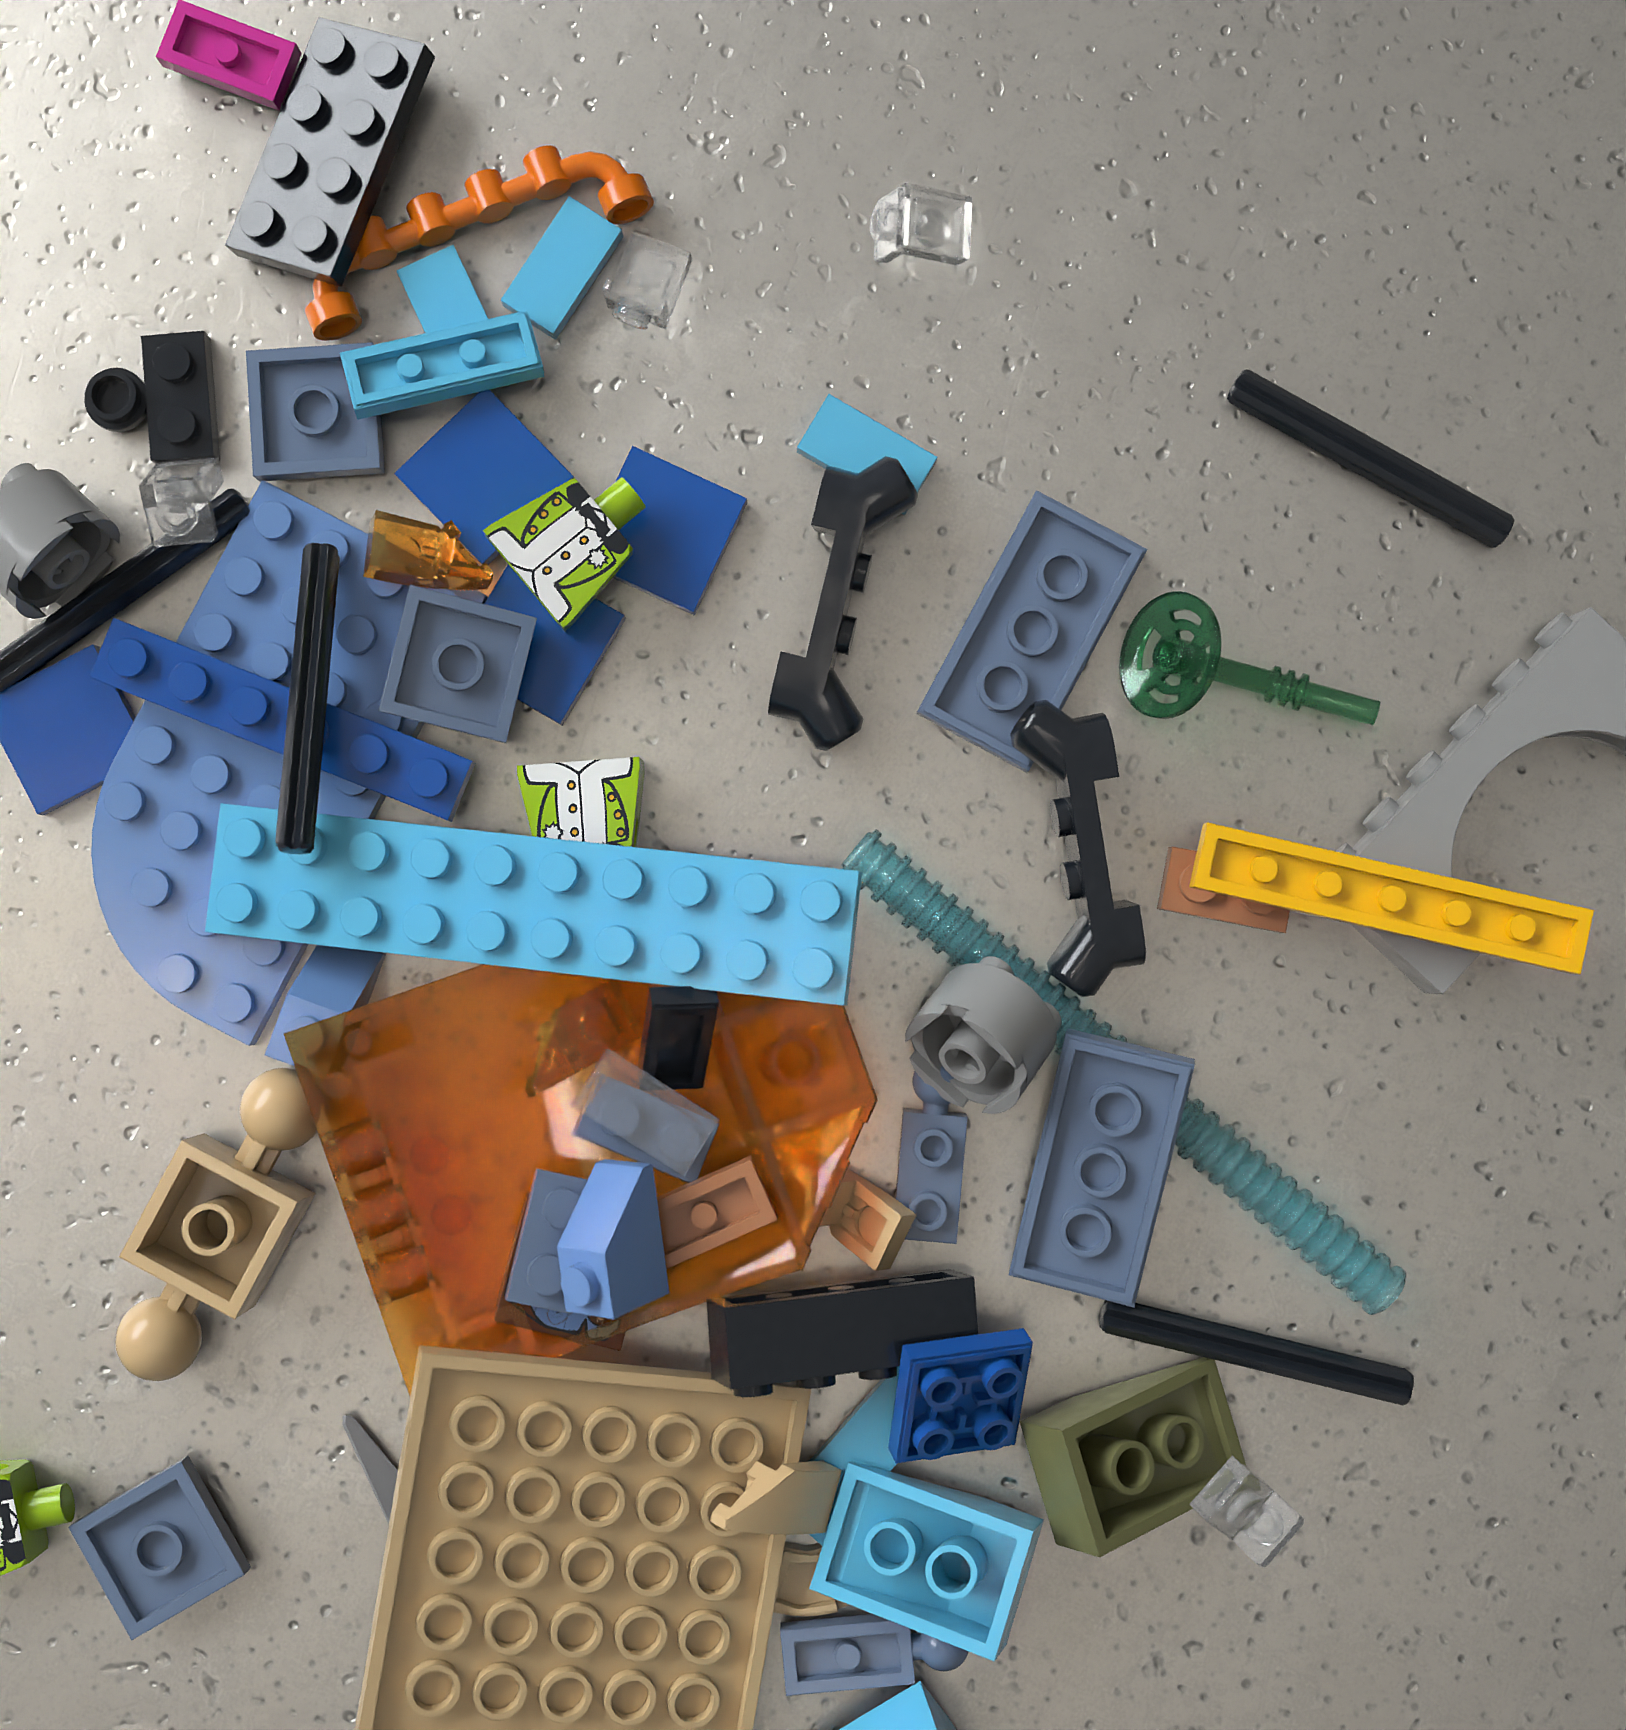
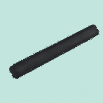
(1370, 458)
(110, 596)
(307, 699)
(1258, 1351)

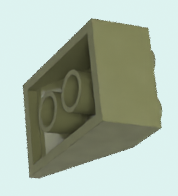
(1130, 1454)

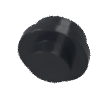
(116, 399)

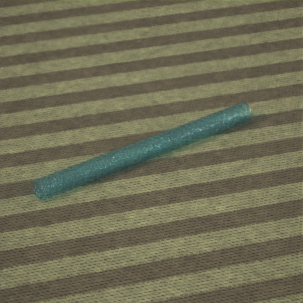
(1199, 1136)

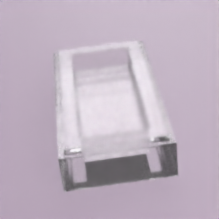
(644, 1112)

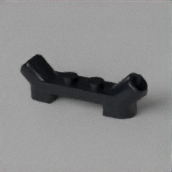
(850, 509)
(1106, 931)

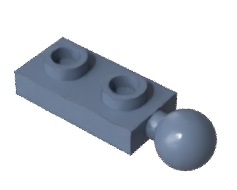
(931, 1164)
(857, 1654)

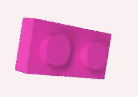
(228, 54)

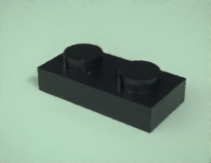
(180, 396)

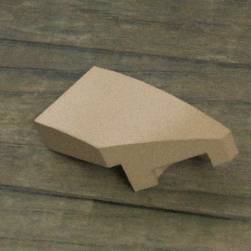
(868, 1221)
(783, 1500)

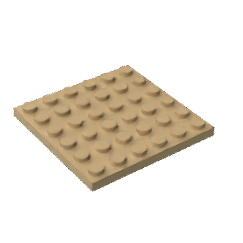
(565, 1553)

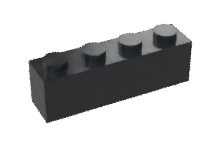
(834, 1329)

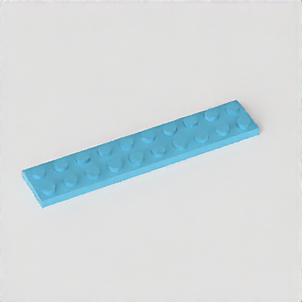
(540, 904)

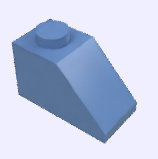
(328, 985)
(613, 1243)

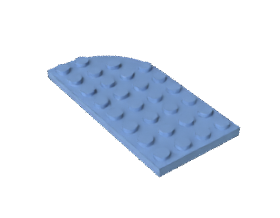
(172, 772)

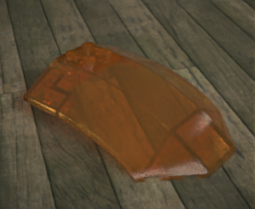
(442, 1142)

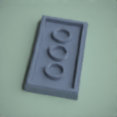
(1031, 625)
(1101, 1167)

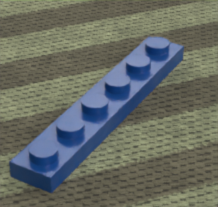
(258, 713)

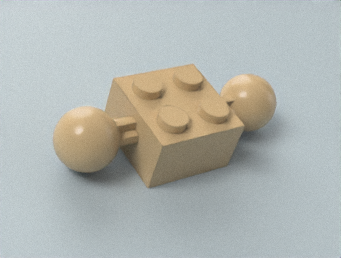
(216, 1228)

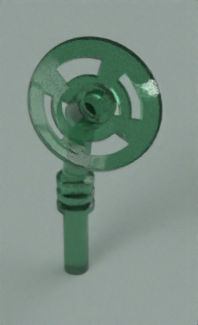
(1190, 660)

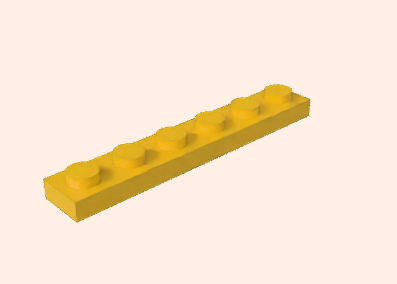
(1391, 898)

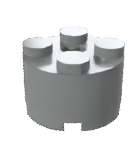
(49, 540)
(984, 1033)

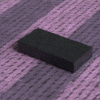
(678, 1035)

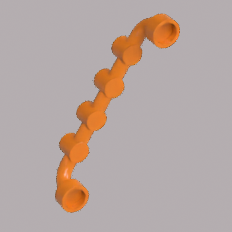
(431, 223)

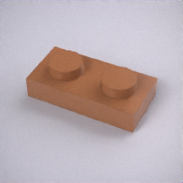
(1179, 898)
(713, 1210)

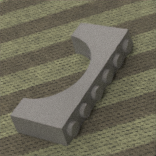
(1563, 690)

